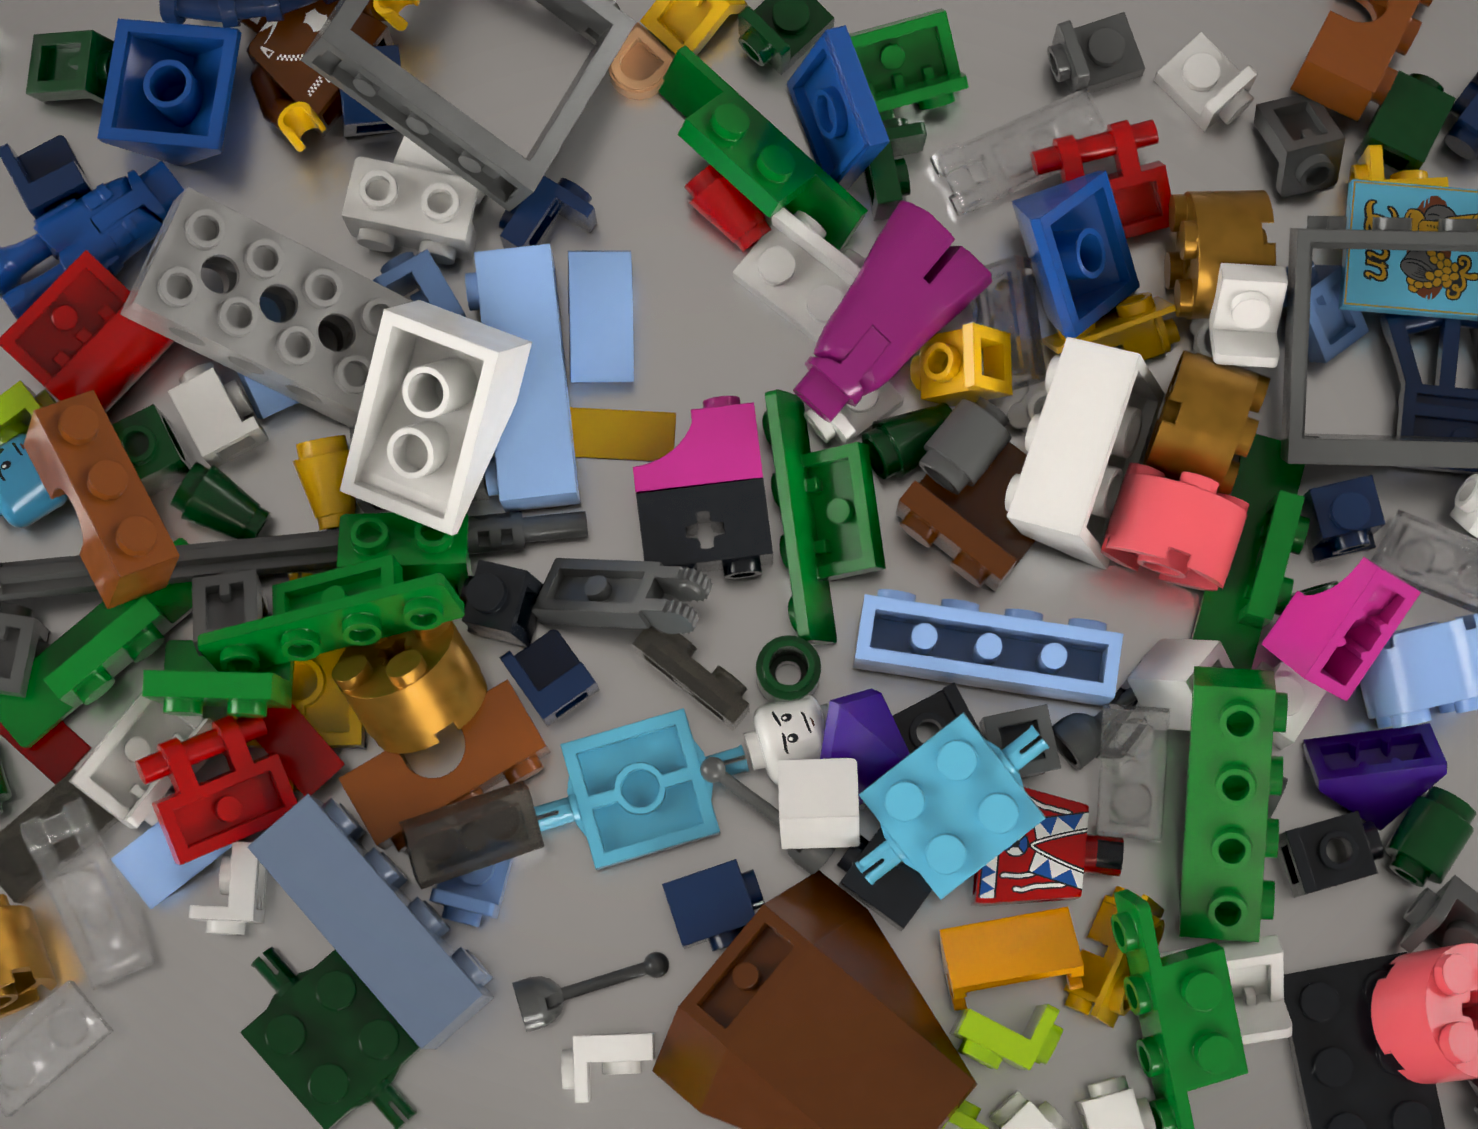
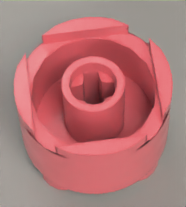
(1175, 527)
(1430, 1013)

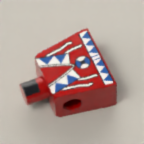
(1049, 858)

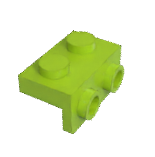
(993, 1043)

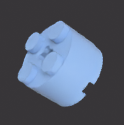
(1424, 670)

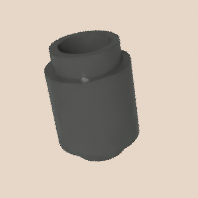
(965, 444)

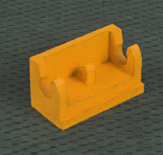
(1010, 952)

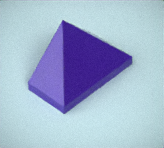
(863, 730)
(1377, 769)

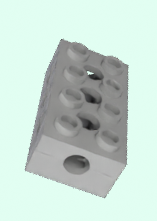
(231, 324)

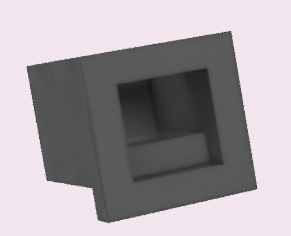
(1007, 726)

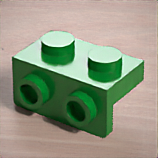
(910, 62)
(414, 545)
(193, 682)

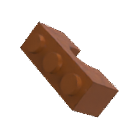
(1352, 58)
(121, 529)
(498, 747)

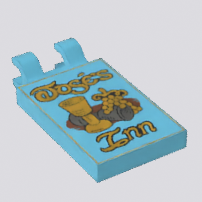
(1409, 280)

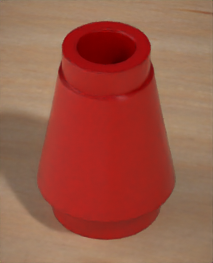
(727, 208)

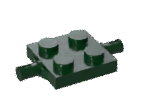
(331, 1040)

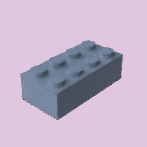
(371, 921)

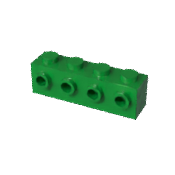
(1228, 803)

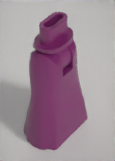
(893, 307)

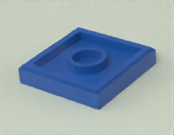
(837, 108)

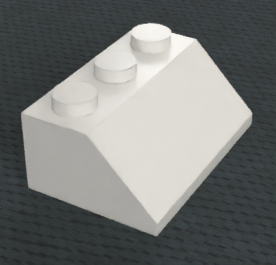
(1080, 447)

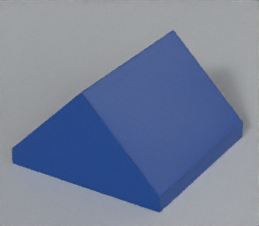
(169, 89)
(1077, 251)

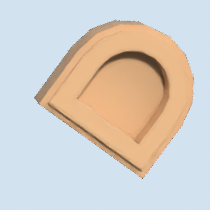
(640, 65)

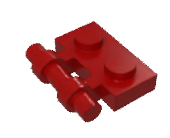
(1139, 190)
(225, 806)

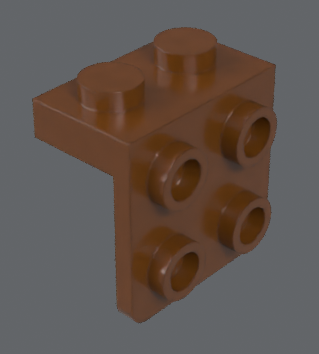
(971, 524)

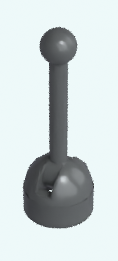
(1080, 734)
(714, 771)
(543, 999)

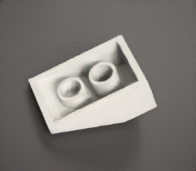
(432, 413)

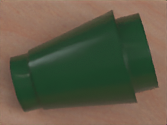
(899, 441)
(218, 503)

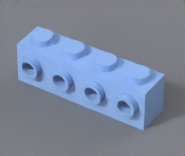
(536, 450)
(988, 649)

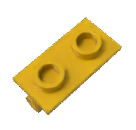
(1134, 326)
(1105, 976)

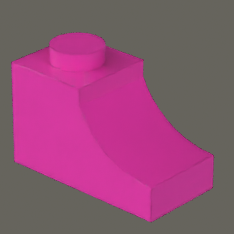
(715, 450)
(1341, 631)

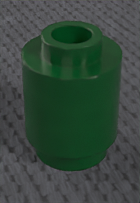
(790, 651)
(1430, 837)

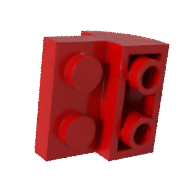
(78, 338)

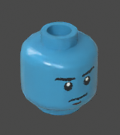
(21, 489)

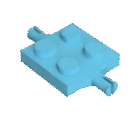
(638, 789)
(952, 805)

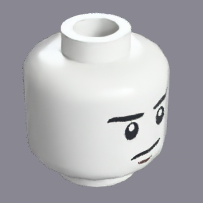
(786, 733)

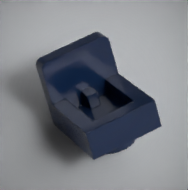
(535, 215)

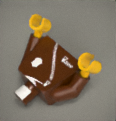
(289, 90)

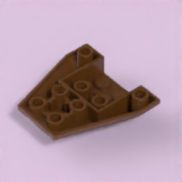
(812, 1026)

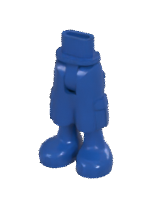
(106, 222)

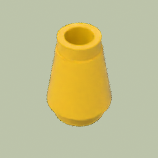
(321, 473)

